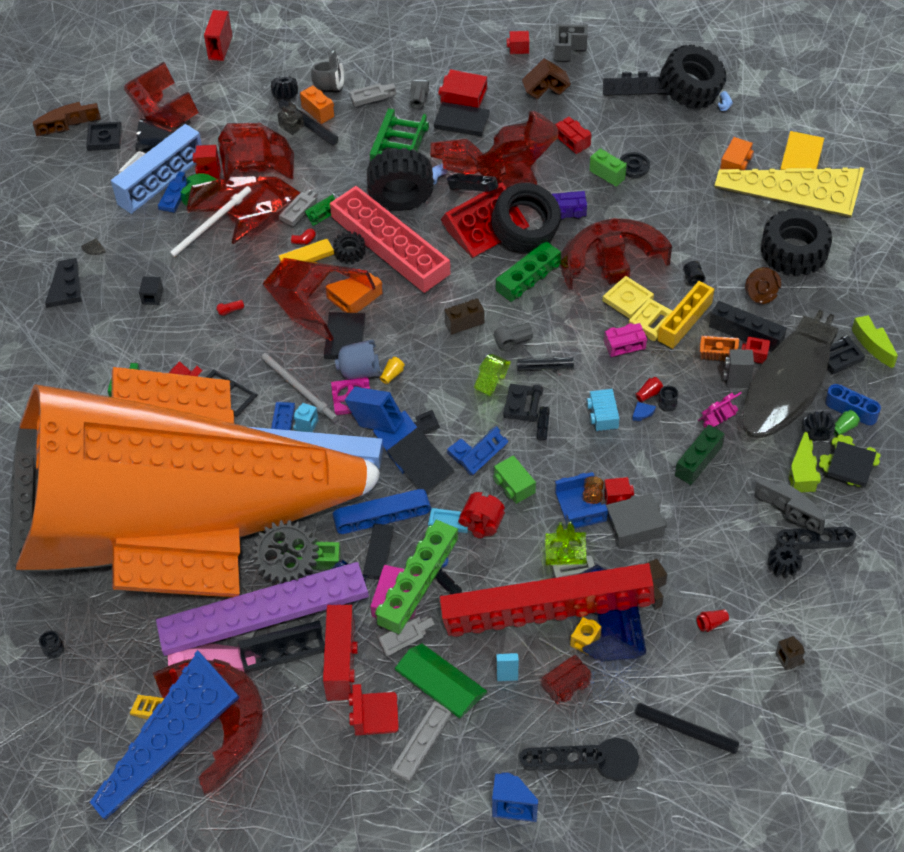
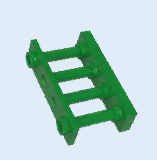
(386, 131)

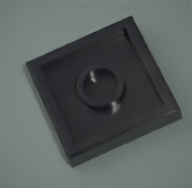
(104, 136)
(851, 464)

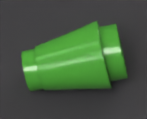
(846, 422)

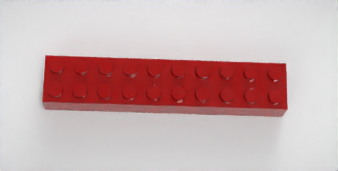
(547, 600)

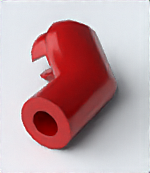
(304, 238)
(224, 309)

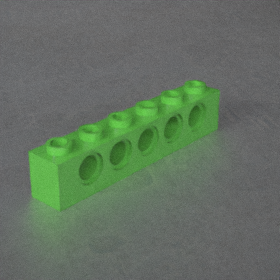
(396, 619)

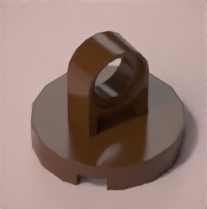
(763, 285)

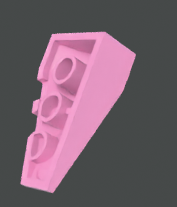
(211, 652)

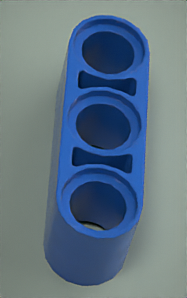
(844, 399)

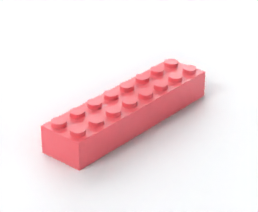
(390, 239)

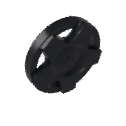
(634, 166)

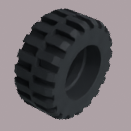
(687, 89)
(397, 164)
(790, 257)

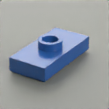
(283, 416)

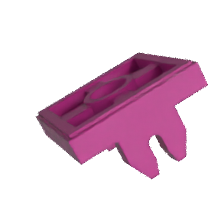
(339, 408)

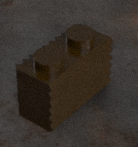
(464, 316)

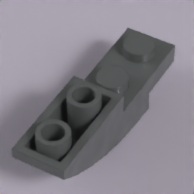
(797, 505)

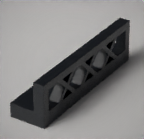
(275, 641)

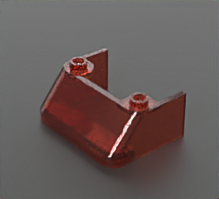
(147, 91)

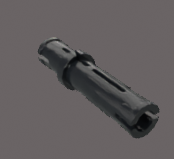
(546, 363)

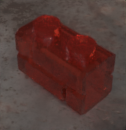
(566, 679)

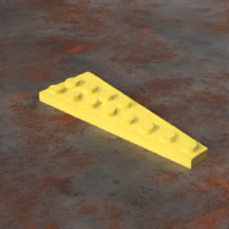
(810, 188)

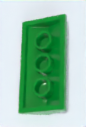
(440, 680)

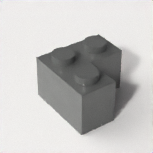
(569, 38)

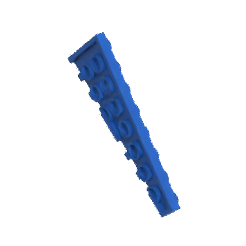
(184, 713)

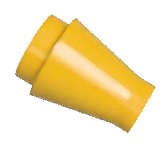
(392, 369)

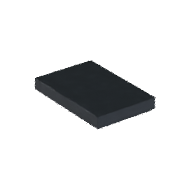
(461, 119)
(345, 329)
(420, 460)

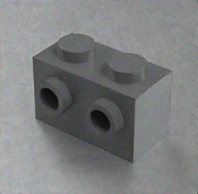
(738, 368)

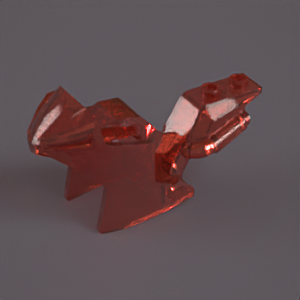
(514, 147)

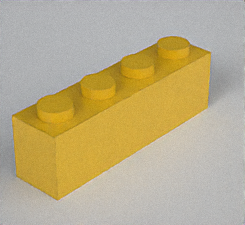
(685, 314)

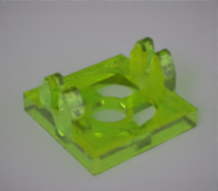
(565, 536)

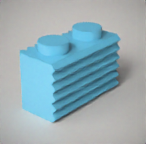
(603, 409)

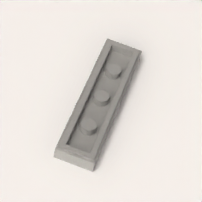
(421, 742)

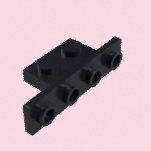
(632, 84)

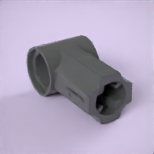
(419, 90)
(508, 337)

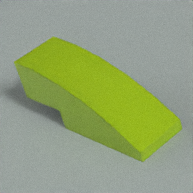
(874, 340)

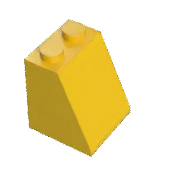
(802, 151)

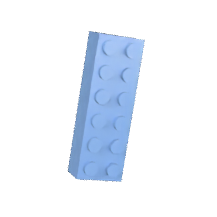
(156, 169)

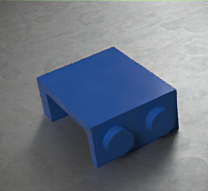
(573, 507)

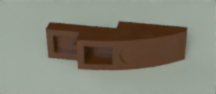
(62, 117)

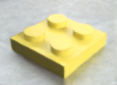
(627, 297)

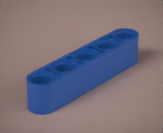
(381, 511)

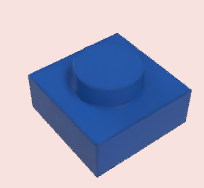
(458, 449)

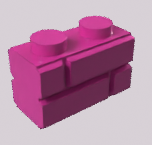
(625, 339)

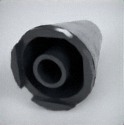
(150, 135)

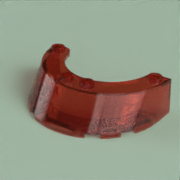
(643, 235)
(240, 721)

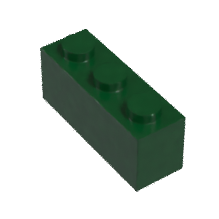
(699, 454)

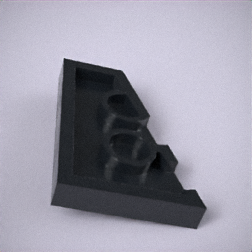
(65, 284)

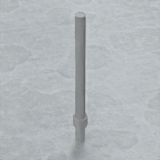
(322, 407)

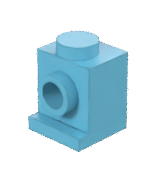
(305, 418)

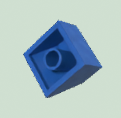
(513, 799)

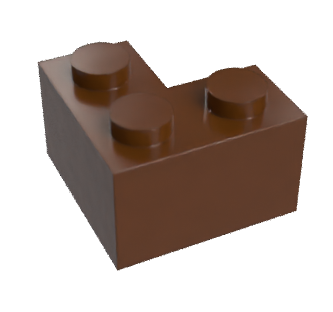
(544, 77)

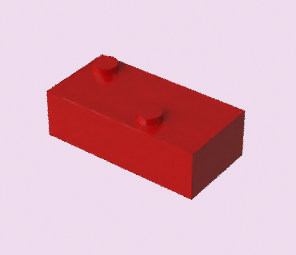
(339, 652)

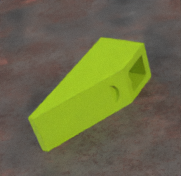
(803, 469)

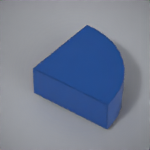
(643, 411)

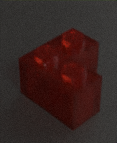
(611, 257)

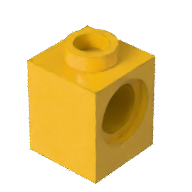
(589, 626)

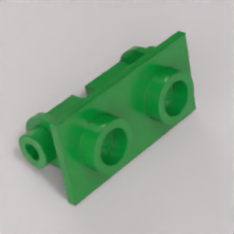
(320, 210)

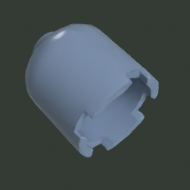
(358, 360)

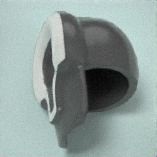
(328, 75)

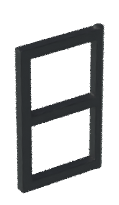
(232, 385)

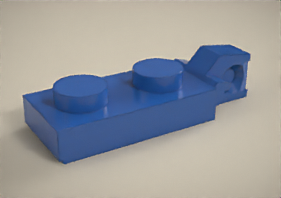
(172, 196)

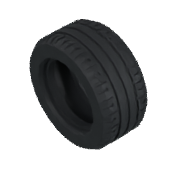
(534, 197)

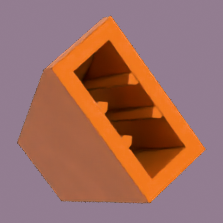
(352, 295)

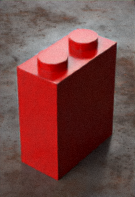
(218, 35)
(463, 88)

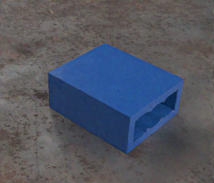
(374, 409)

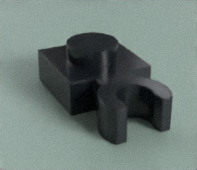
(427, 422)

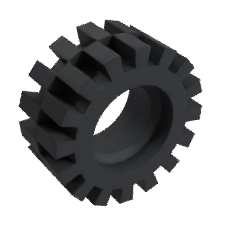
(349, 240)

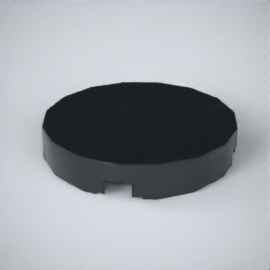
(621, 759)

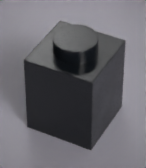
(151, 290)

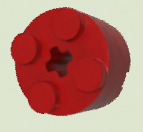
(482, 514)

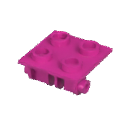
(720, 411)

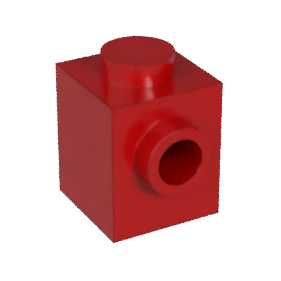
(518, 42)
(617, 490)

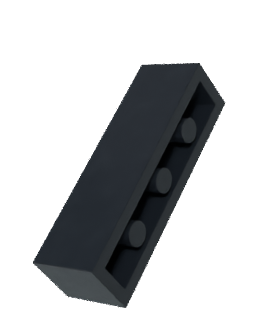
(744, 325)

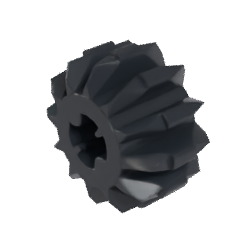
(284, 87)
(818, 425)
(785, 560)

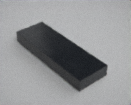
(378, 550)

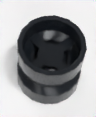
(694, 273)
(668, 398)
(51, 644)

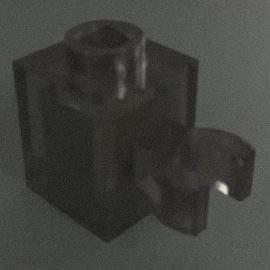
(290, 119)

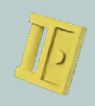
(647, 316)

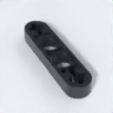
(472, 182)
(816, 541)
(562, 761)

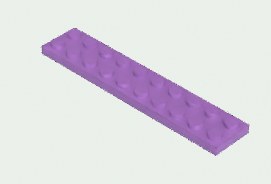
(261, 608)

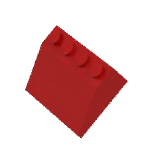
(472, 223)

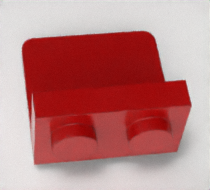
(373, 712)

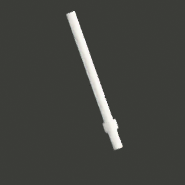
(236, 199)

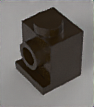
(793, 651)

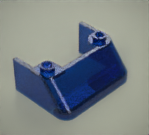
(620, 633)

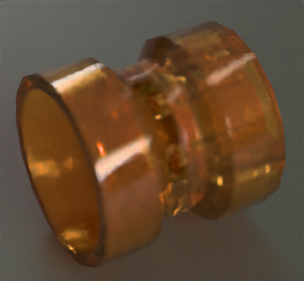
(593, 490)

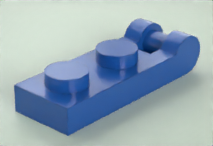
(483, 451)

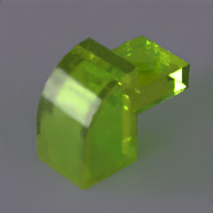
(491, 370)

